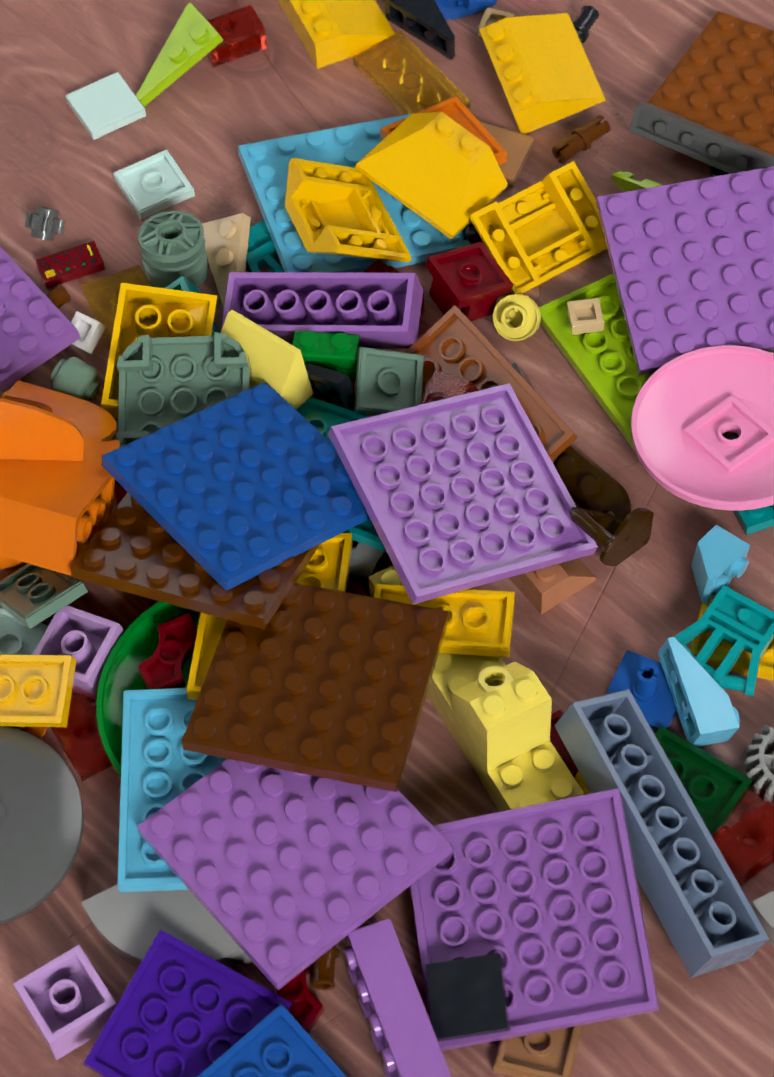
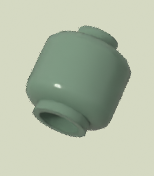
(75, 378)

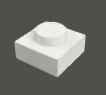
(89, 331)

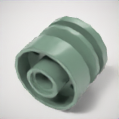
(172, 248)

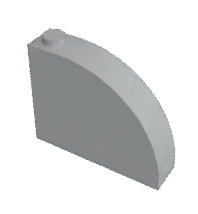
(133, 919)

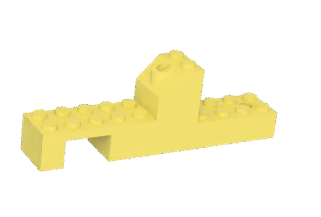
(499, 723)

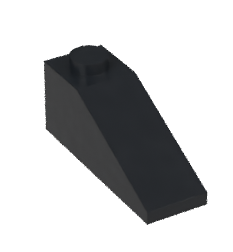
(423, 22)

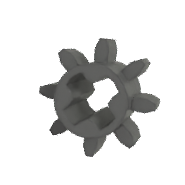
(44, 223)

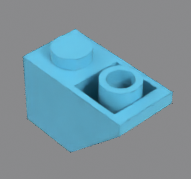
(717, 561)

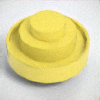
(516, 317)

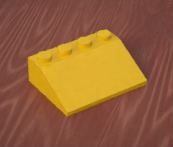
(336, 27)
(541, 68)
(157, 313)

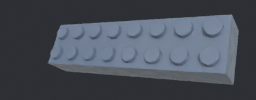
(668, 839)

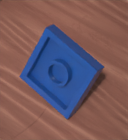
(648, 686)

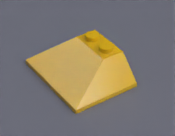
(435, 170)
(340, 213)
(542, 229)

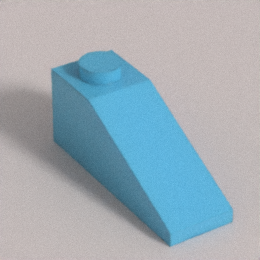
(699, 699)

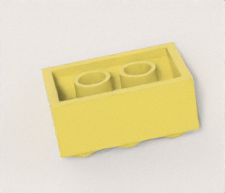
(270, 359)

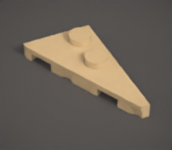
(226, 248)

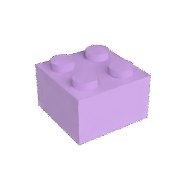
(86, 639)
(66, 1001)

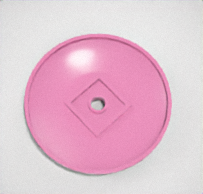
(687, 411)

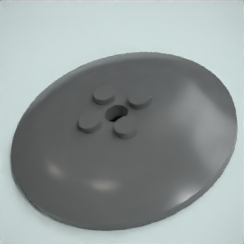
(37, 822)

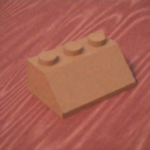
(553, 584)

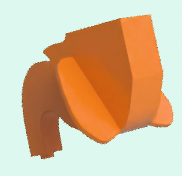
(52, 476)

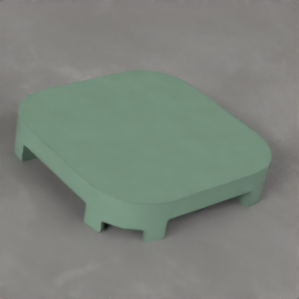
(176, 378)

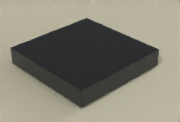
(467, 997)

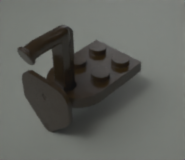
(596, 495)

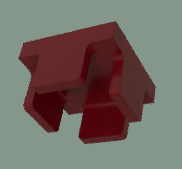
(467, 279)

